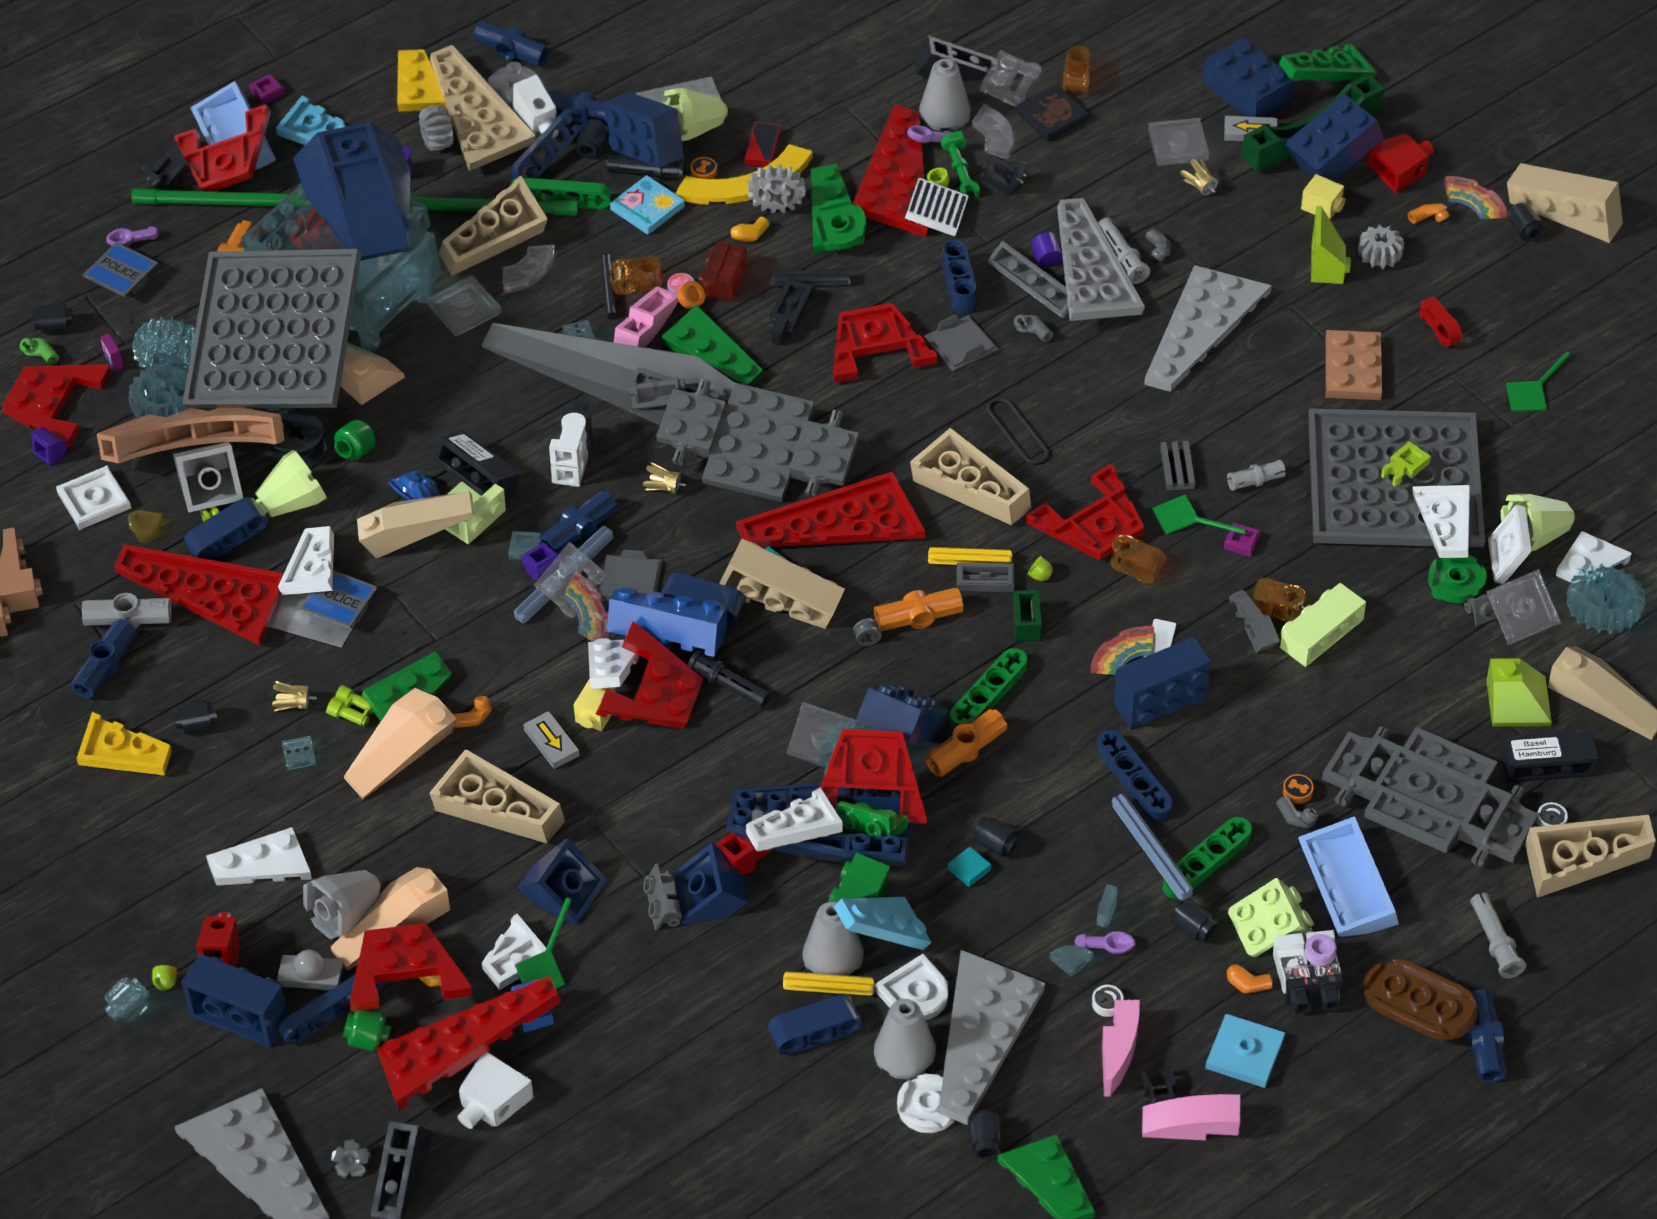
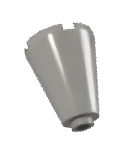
(945, 98)
(831, 946)
(904, 1041)

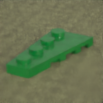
(1331, 65)
(826, 186)
(701, 337)

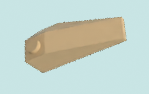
(411, 521)
(1603, 690)

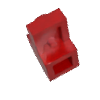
(740, 853)

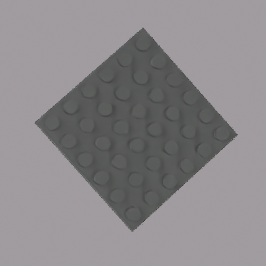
(272, 329)
(1346, 468)

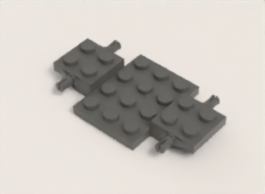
(757, 440)
(1431, 792)

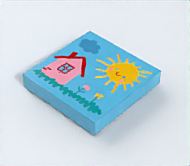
(647, 204)

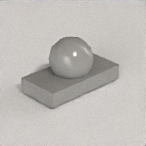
(310, 971)

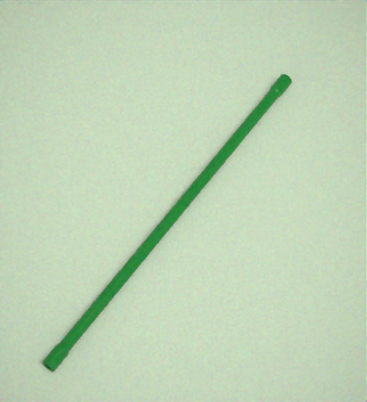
(155, 196)

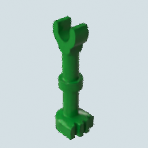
(953, 144)

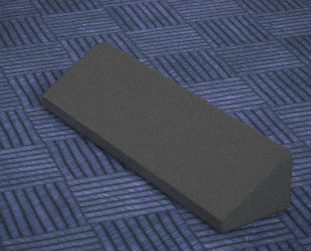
(1030, 278)

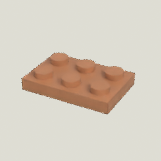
(1353, 365)

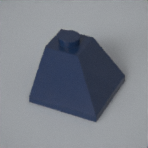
(561, 875)
(708, 887)

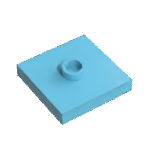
(1245, 1050)

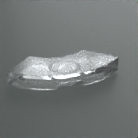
(996, 131)
(530, 269)

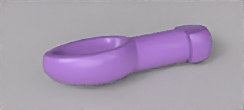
(924, 134)
(127, 237)
(1114, 942)

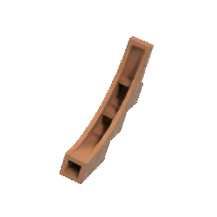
(188, 428)
(17, 583)

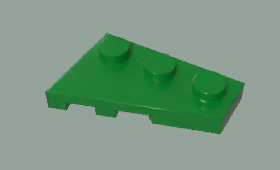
(425, 674)
(1050, 1177)

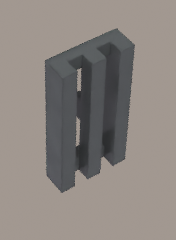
(1176, 449)
(985, 581)

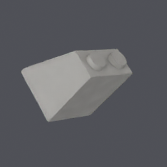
(208, 476)

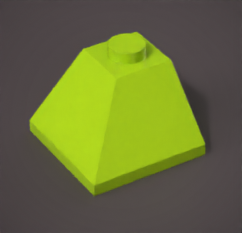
(1328, 251)
(1517, 694)

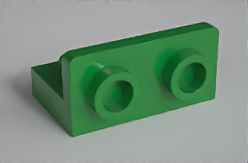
(869, 820)

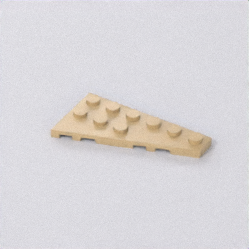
(479, 115)

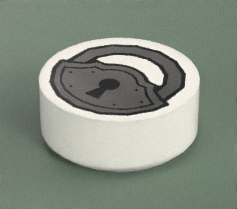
(1551, 814)
(1104, 999)

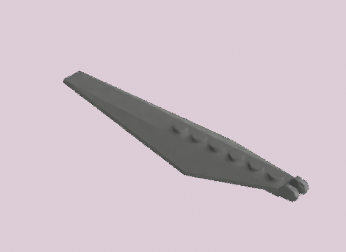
(603, 366)

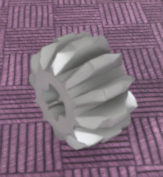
(436, 128)
(1380, 246)

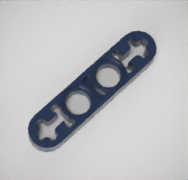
(546, 141)
(1136, 774)
(319, 1012)

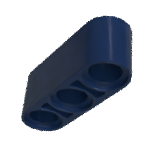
(959, 277)
(226, 529)
(702, 590)
(814, 1024)

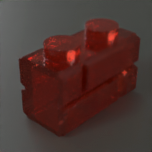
(723, 271)

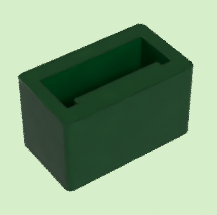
(1027, 615)

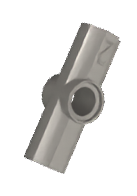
(128, 608)

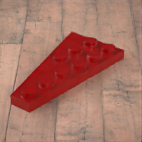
(893, 174)
(854, 513)
(219, 591)
(459, 1039)

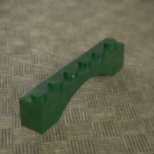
(1267, 143)

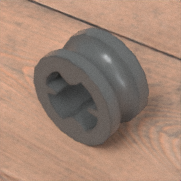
(867, 632)

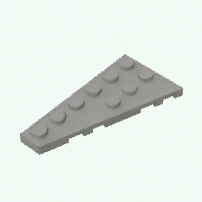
(1202, 319)

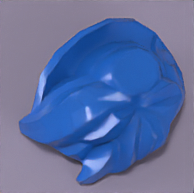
(414, 486)

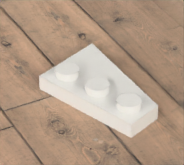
(1446, 517)
(310, 564)
(609, 663)
(798, 823)
(262, 858)

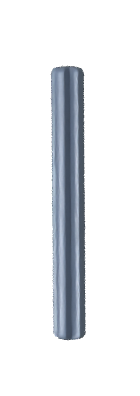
(539, 599)
(1152, 847)

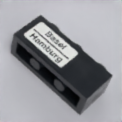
(475, 464)
(1549, 756)

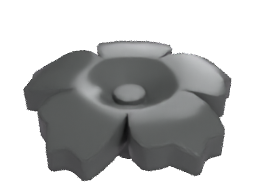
(350, 1159)

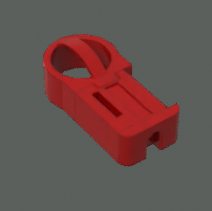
(1443, 324)

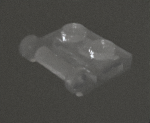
(1003, 74)
(559, 573)

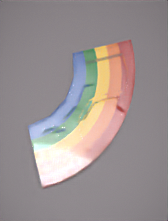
(1467, 192)
(587, 604)
(1123, 648)

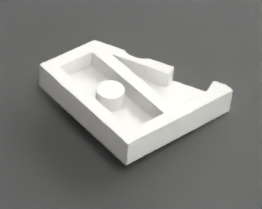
(1591, 551)
(511, 948)

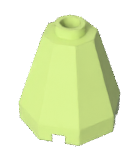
(696, 111)
(289, 487)
(1545, 517)

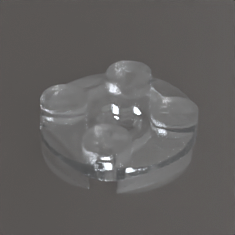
(505, 78)

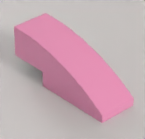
(646, 318)
(1119, 1043)
(1192, 1117)

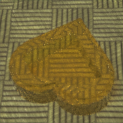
(145, 525)

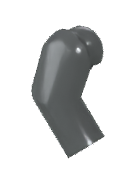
(1162, 244)
(1033, 325)
(1294, 817)

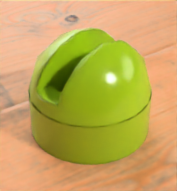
(939, 173)
(1041, 569)
(164, 977)

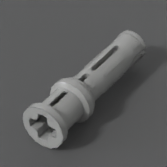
(1126, 255)
(1501, 946)

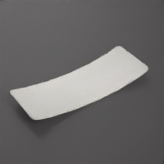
(1162, 635)

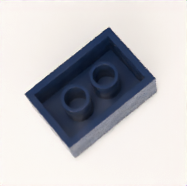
(1248, 80)
(644, 129)
(1334, 139)
(1162, 683)
(901, 711)
(234, 1000)

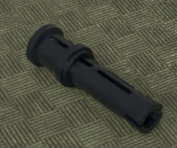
(627, 164)
(716, 672)

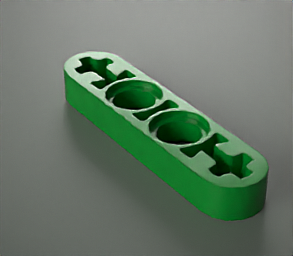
(561, 188)
(992, 692)
(1209, 859)

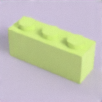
(1322, 624)

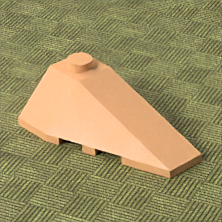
(367, 374)
(403, 735)
(405, 901)

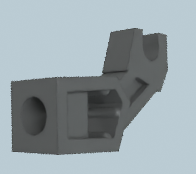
(1257, 625)

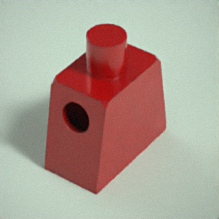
(1400, 161)
(220, 935)

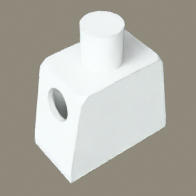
(534, 105)
(492, 1092)

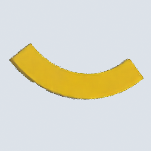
(736, 189)

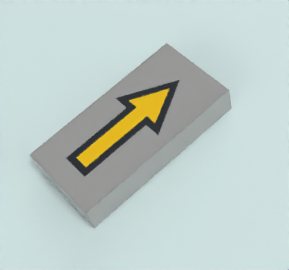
(1238, 126)
(551, 740)

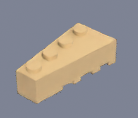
(1569, 199)
(495, 228)
(970, 477)
(781, 584)
(495, 799)
(1584, 850)

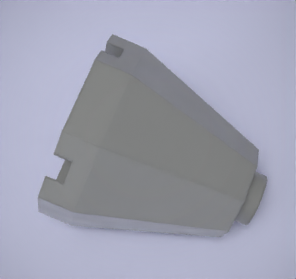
(340, 900)

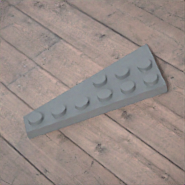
(1092, 271)
(985, 1022)
(255, 1156)

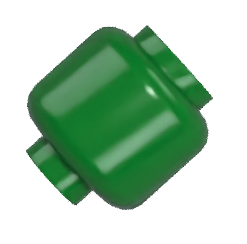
(354, 440)
(366, 1030)

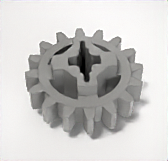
(776, 188)

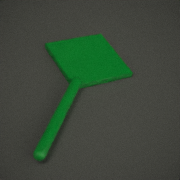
(1529, 394)
(1179, 514)
(544, 964)

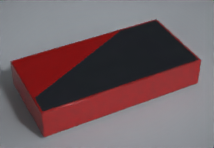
(762, 144)

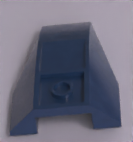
(359, 187)
(838, 847)

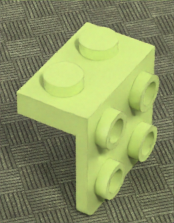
(486, 510)
(1267, 914)

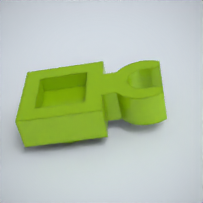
(1407, 461)

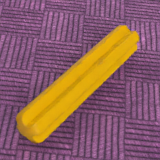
(952, 556)
(828, 983)

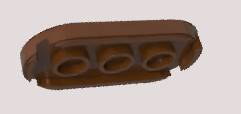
(1420, 999)

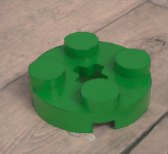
(839, 238)
(1445, 588)

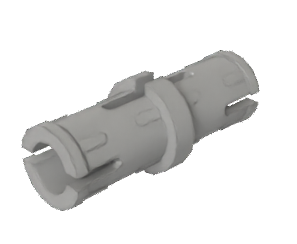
(1256, 475)

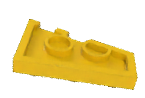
(417, 82)
(119, 749)

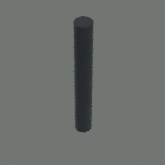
(610, 299)

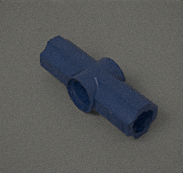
(511, 43)
(586, 101)
(579, 521)
(103, 658)
(1487, 1040)

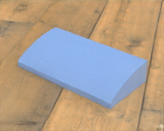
(224, 117)
(1348, 879)

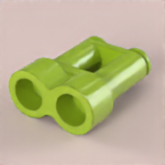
(341, 705)

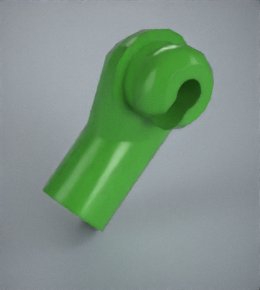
(39, 348)

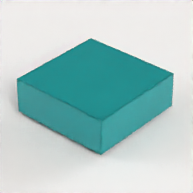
(969, 866)

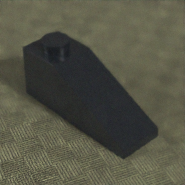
(970, 63)
(400, 1169)

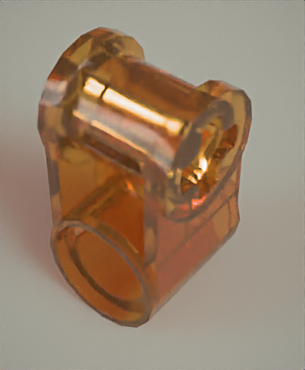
(1077, 72)
(639, 274)
(1138, 561)
(1276, 598)

